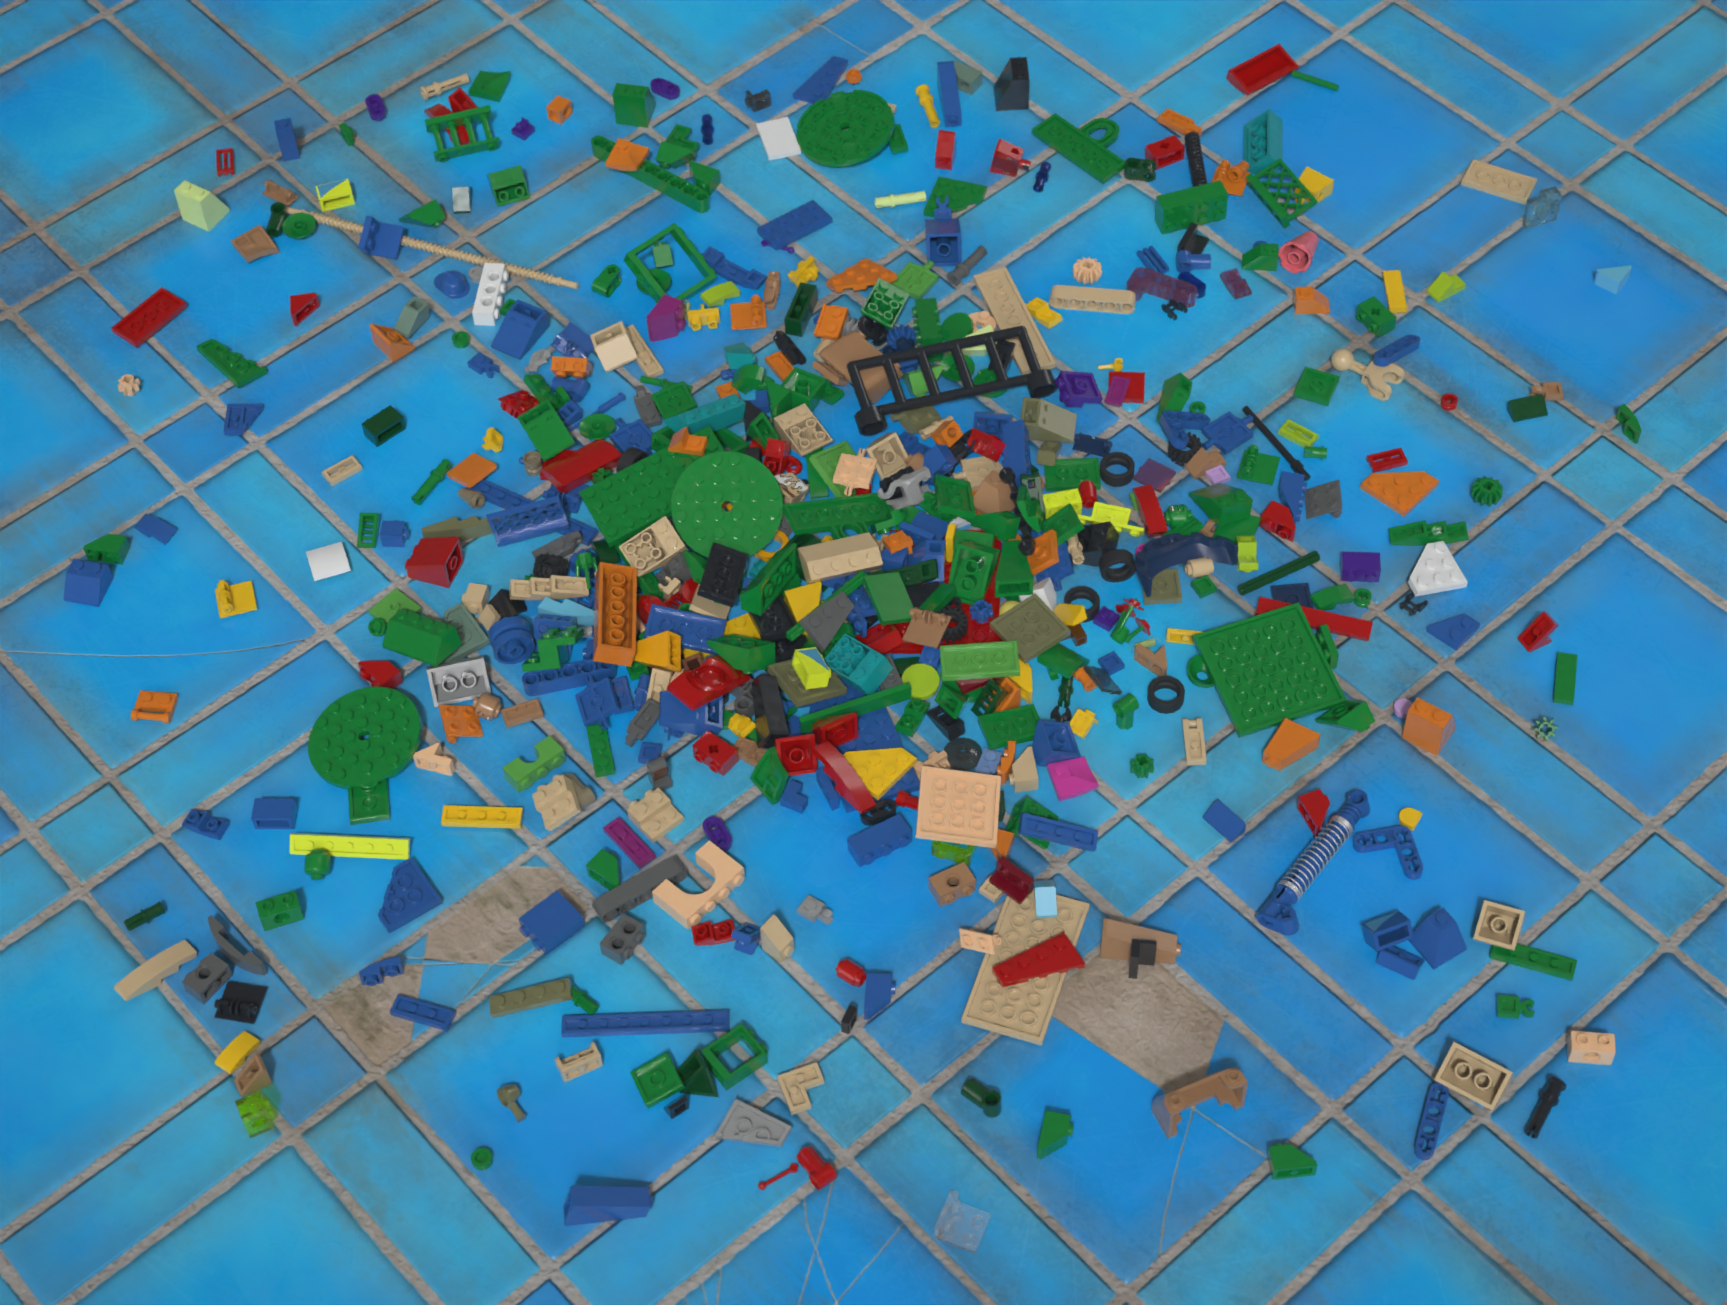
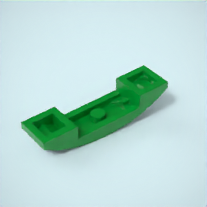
(817, 486)

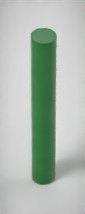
(1314, 80)
(654, 381)

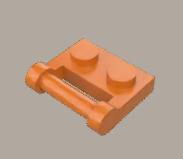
(155, 702)

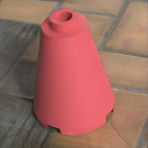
(1299, 252)

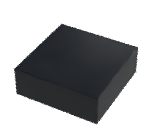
(849, 1019)

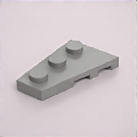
(752, 1126)

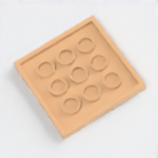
(958, 807)

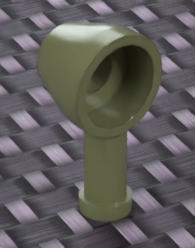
(507, 1096)

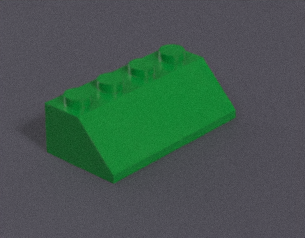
(770, 581)
(420, 637)

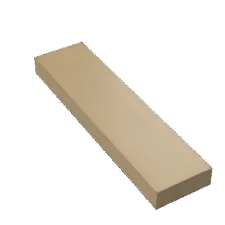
(646, 359)

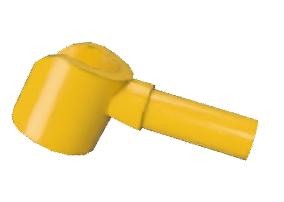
(1117, 366)

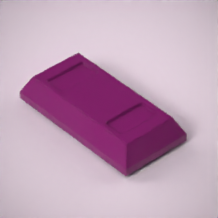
(1117, 391)

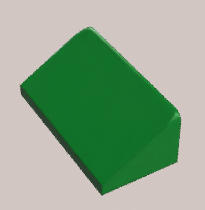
(939, 598)

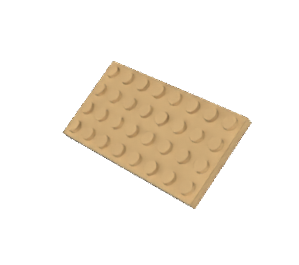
(1026, 1007)

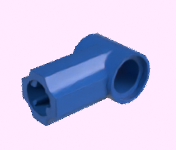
(1187, 261)
(575, 389)

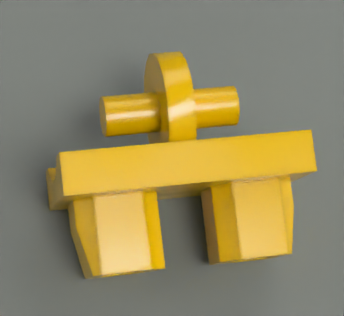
(806, 271)
(703, 316)

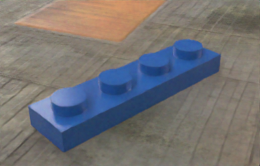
(1058, 832)

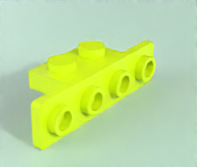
(1116, 515)

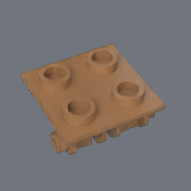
(926, 627)

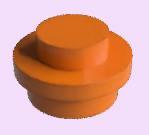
(853, 76)

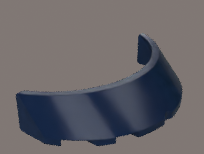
(1178, 549)

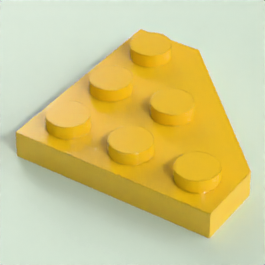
(880, 767)

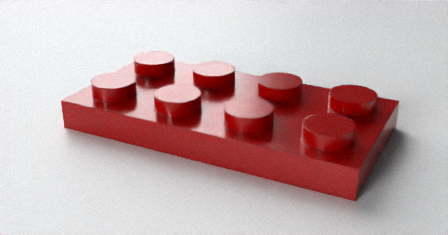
(149, 317)

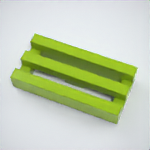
(1296, 436)

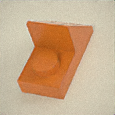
(688, 444)

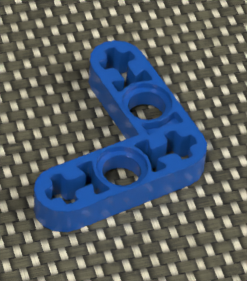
(1176, 422)
(1393, 841)

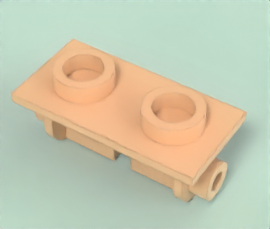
(979, 941)

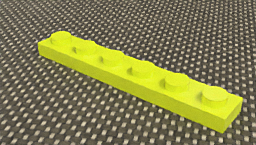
(351, 845)

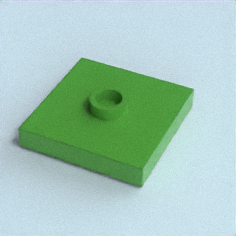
(391, 604)

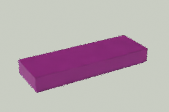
(629, 843)

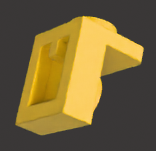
(1082, 722)

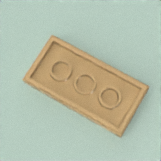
(1499, 182)

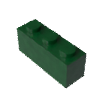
(801, 309)

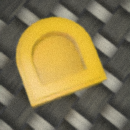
(1409, 818)

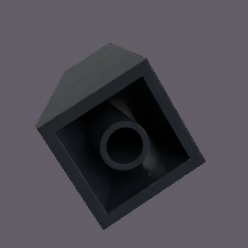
(1012, 86)

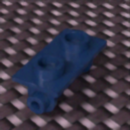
(1093, 446)

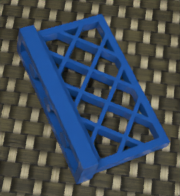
(535, 526)

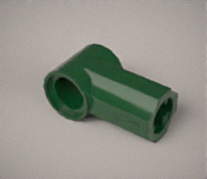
(277, 217)
(982, 1097)

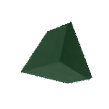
(696, 1076)

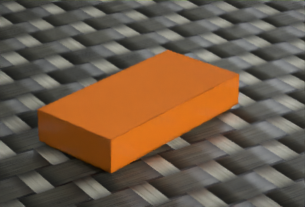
(779, 365)

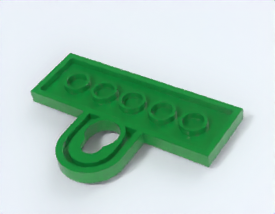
(1080, 148)
(837, 514)

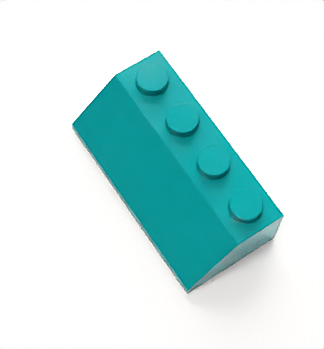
(1263, 141)
(713, 414)

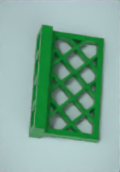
(1271, 203)

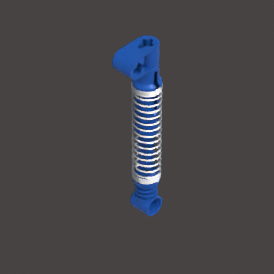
(1291, 889)

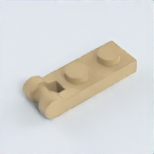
(1194, 741)

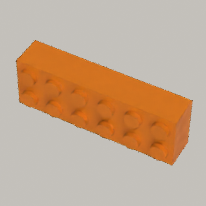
(615, 614)

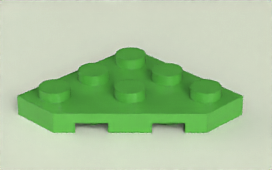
(826, 463)

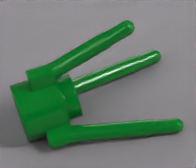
(585, 561)

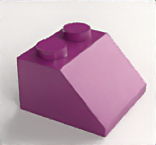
(666, 319)

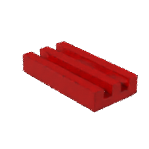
(226, 170)
(1388, 461)

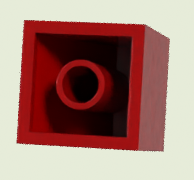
(436, 561)

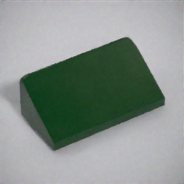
(1527, 408)

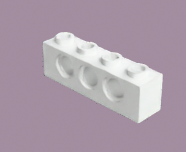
(489, 294)

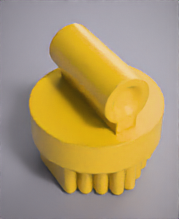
(741, 725)

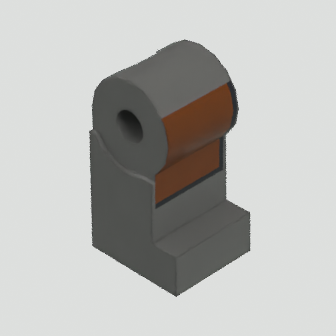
(658, 774)

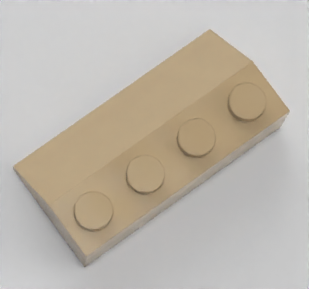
(839, 558)

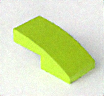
(717, 294)

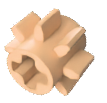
(129, 385)

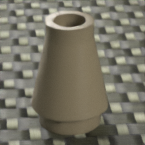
(473, 498)

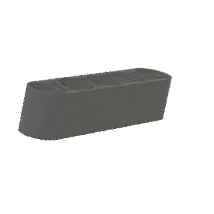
(638, 889)

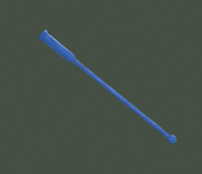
(620, 397)

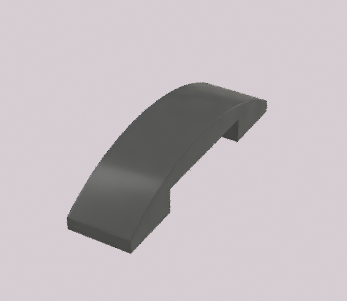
(248, 962)

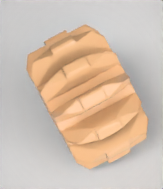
(1087, 270)

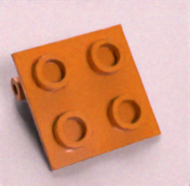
(1233, 188)
(748, 314)
(459, 721)

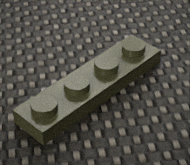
(530, 997)

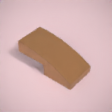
(749, 751)

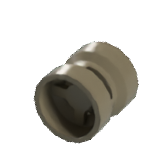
(532, 463)

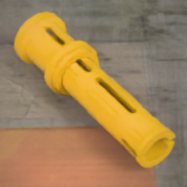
(926, 101)

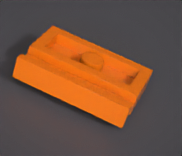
(831, 322)

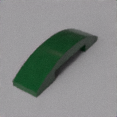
(915, 574)

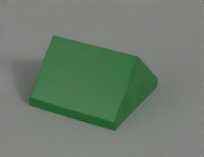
(778, 399)

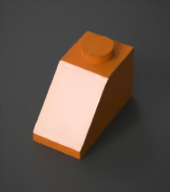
(1310, 301)

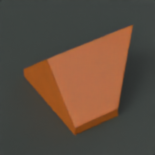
(1013, 699)

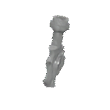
(539, 358)

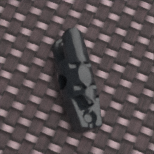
(788, 348)

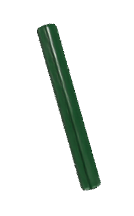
(1278, 573)

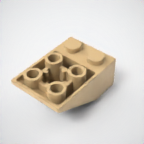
(802, 430)
(653, 547)

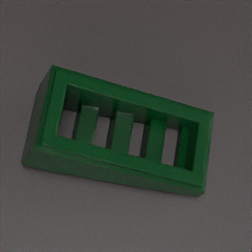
(1000, 695)

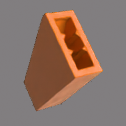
(1289, 745)

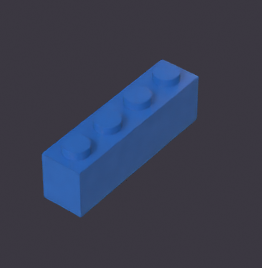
(1017, 449)

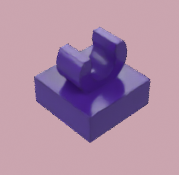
(523, 129)
(1106, 618)

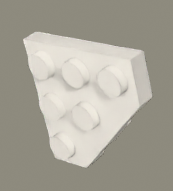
(1436, 571)

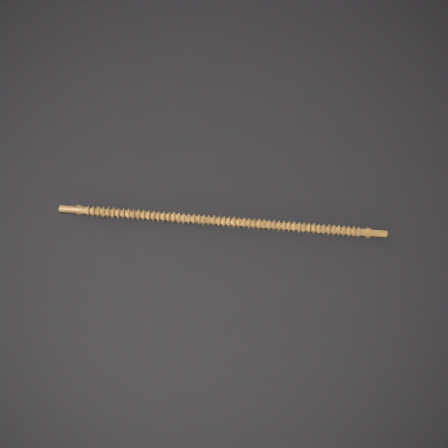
(438, 249)

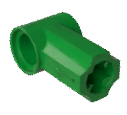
(1125, 711)

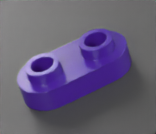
(665, 88)
(375, 107)
(719, 835)

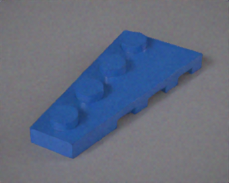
(822, 82)

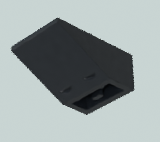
(1096, 541)

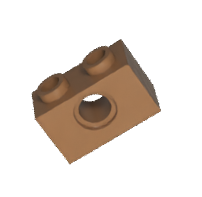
(957, 875)

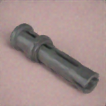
(962, 269)

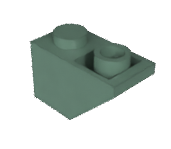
(967, 78)
(412, 316)

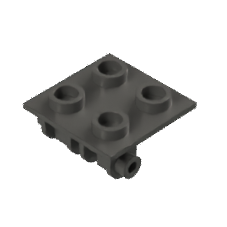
(1324, 500)

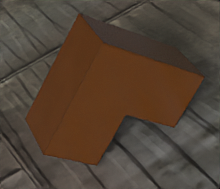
(1077, 635)

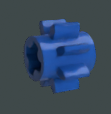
(981, 611)

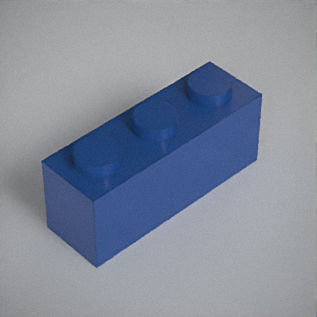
(879, 840)

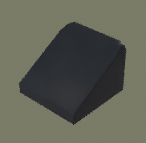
(677, 1106)

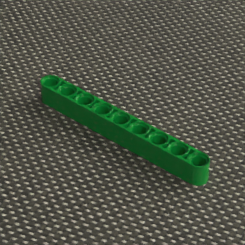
(658, 178)

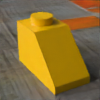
(1024, 681)

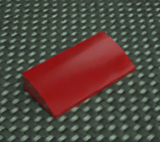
(1261, 70)
(579, 465)
(881, 638)

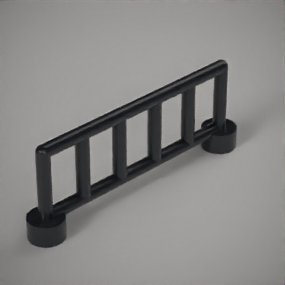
(871, 419)

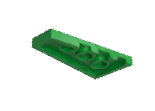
(230, 364)

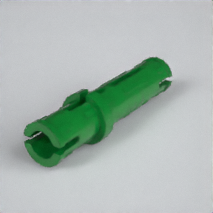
(435, 477)

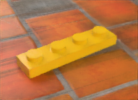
(482, 817)

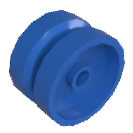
(511, 640)

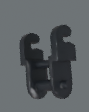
(1179, 306)
(1419, 607)

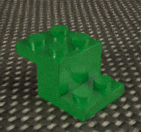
(553, 648)

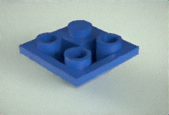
(930, 550)

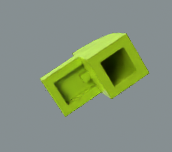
(1247, 553)

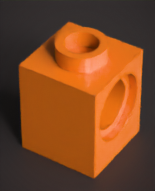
(559, 109)
(947, 433)

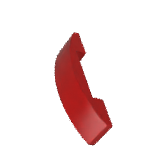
(440, 110)

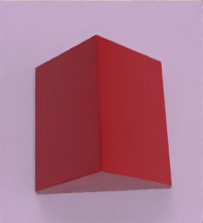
(796, 754)

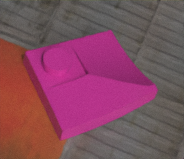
(1071, 778)

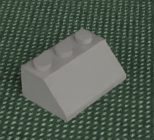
(458, 680)

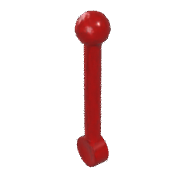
(793, 1168)

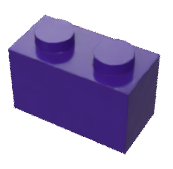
(1360, 566)

